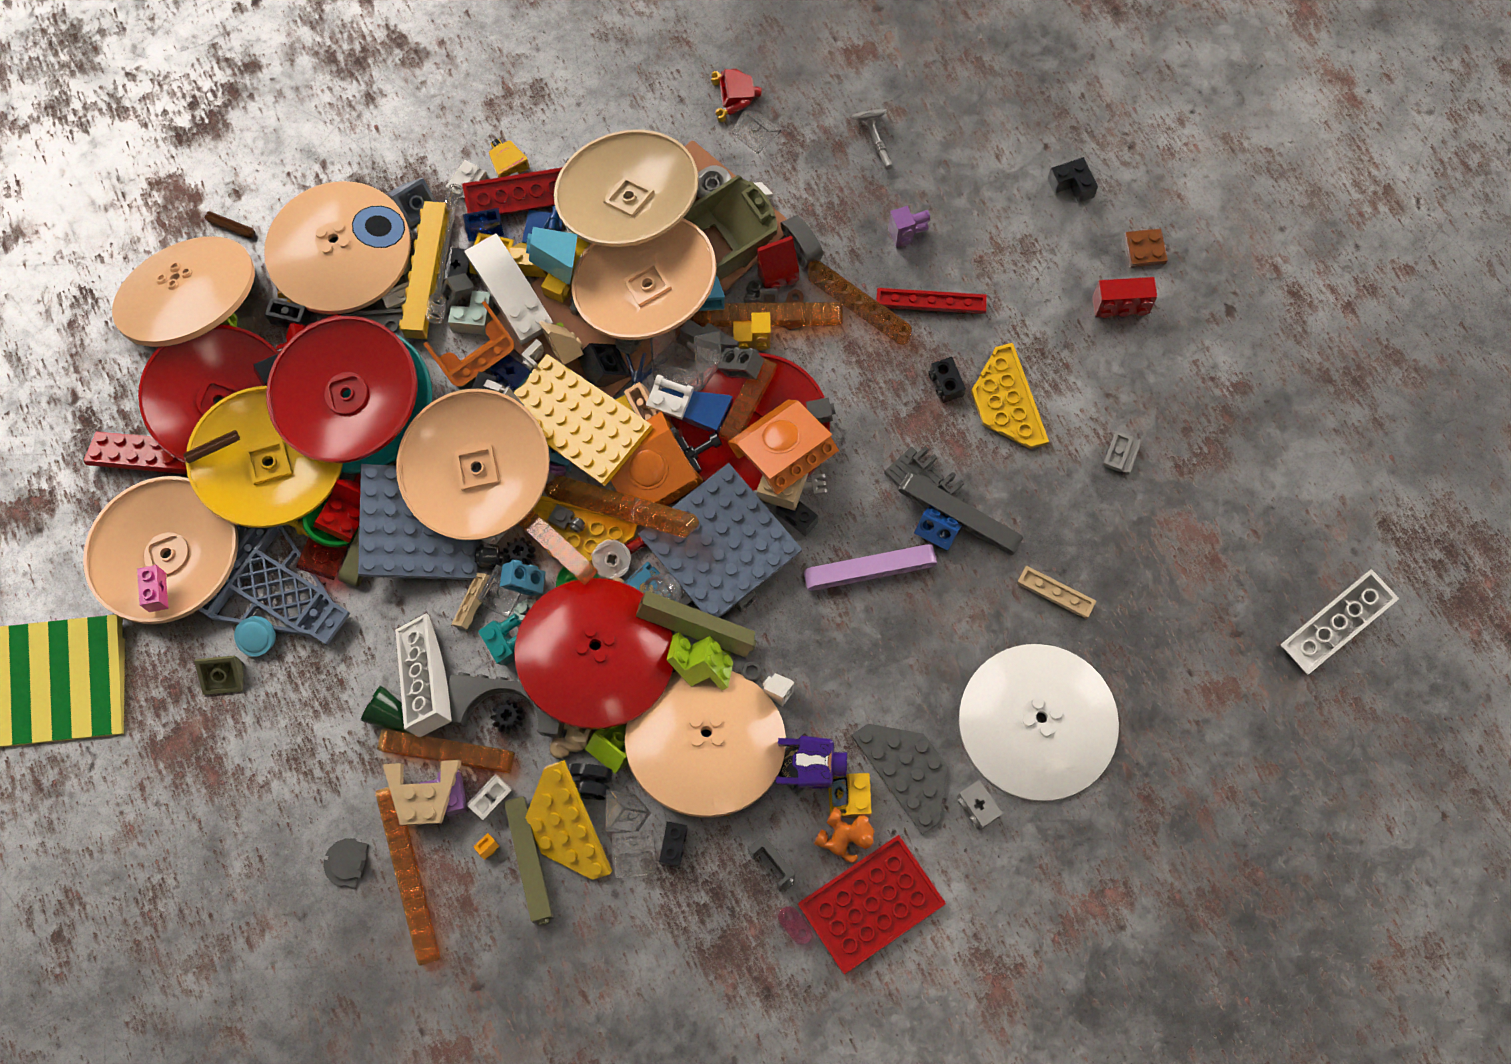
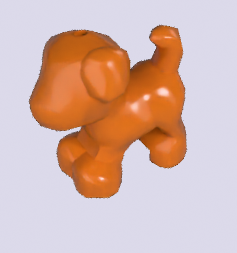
(858, 832)

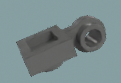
(766, 296)
(563, 517)

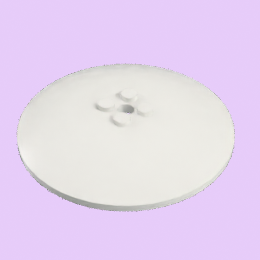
(1030, 756)

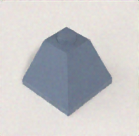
(411, 198)

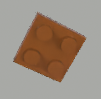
(1145, 247)

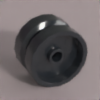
(591, 780)

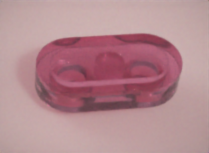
(794, 925)

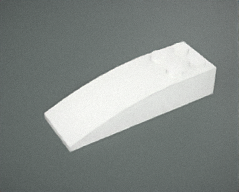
(508, 288)
(1339, 621)
(422, 678)

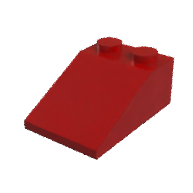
(778, 264)

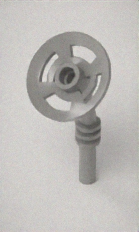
(870, 118)

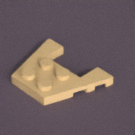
(421, 802)

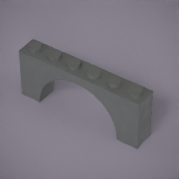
(469, 691)

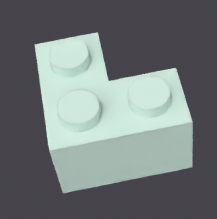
(471, 318)

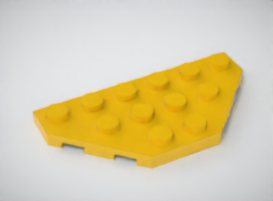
(1007, 401)
(597, 527)
(563, 824)

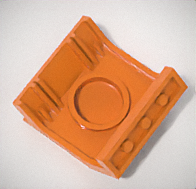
(785, 444)
(657, 467)

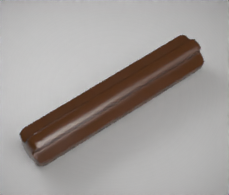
(229, 224)
(211, 446)

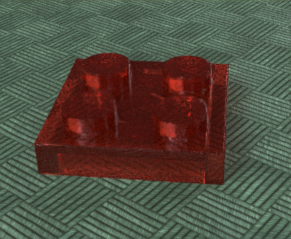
(321, 559)

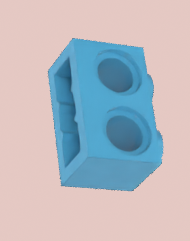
(522, 578)

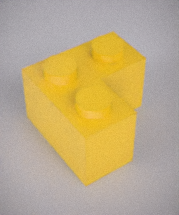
(754, 333)

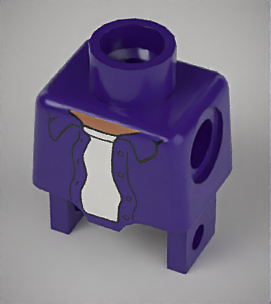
(814, 762)

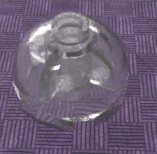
(664, 585)

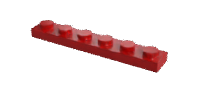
(932, 300)

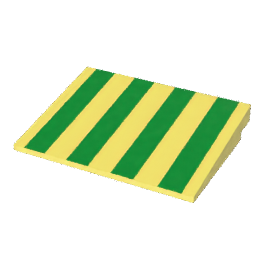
(61, 680)

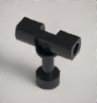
(692, 453)

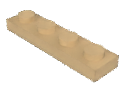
(1056, 592)

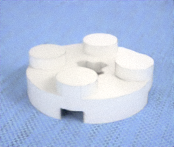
(608, 569)

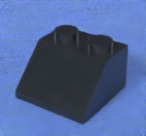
(603, 364)

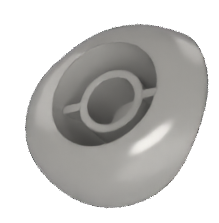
(711, 178)

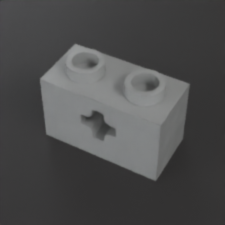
(978, 794)

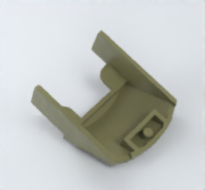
(740, 216)

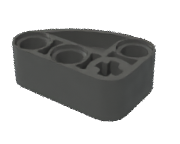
(805, 242)

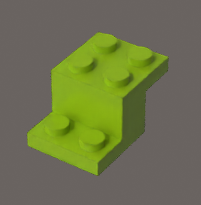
(700, 661)

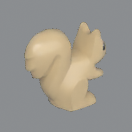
(574, 741)

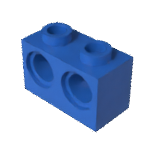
(936, 533)

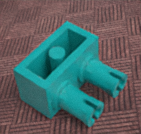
(499, 641)

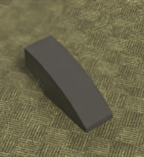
(692, 329)

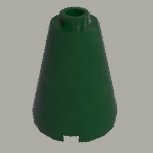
(384, 711)

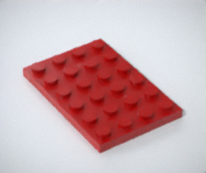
(871, 904)

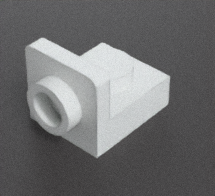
(532, 353)

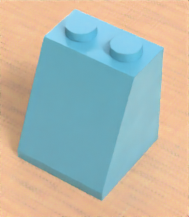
(552, 252)

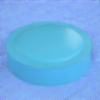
(254, 636)

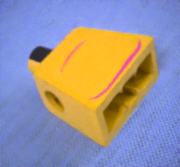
(507, 158)

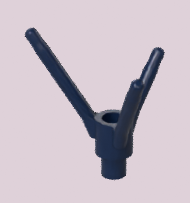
(637, 376)

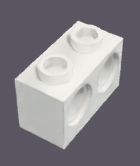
(489, 796)

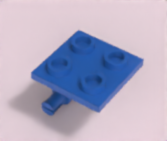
(542, 220)

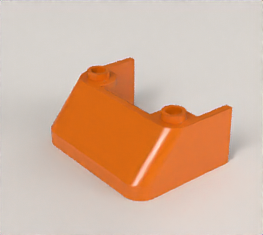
(481, 359)

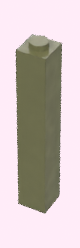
(696, 623)
(529, 862)

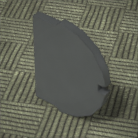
(345, 862)

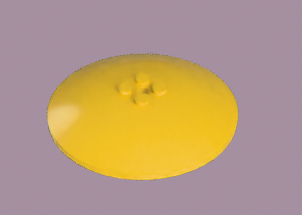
(235, 480)

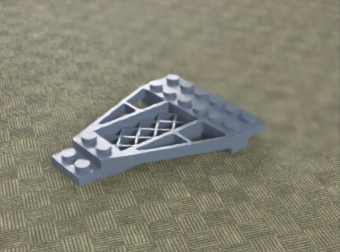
(319, 619)

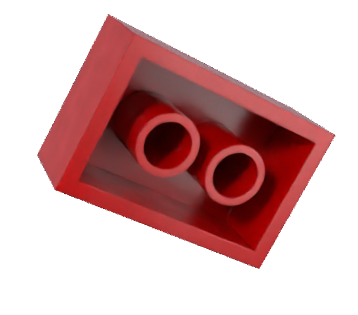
(1124, 297)

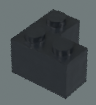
(1074, 176)

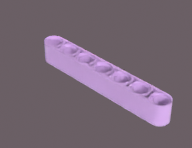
(870, 567)

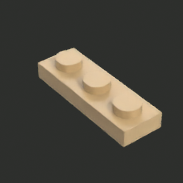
(470, 602)

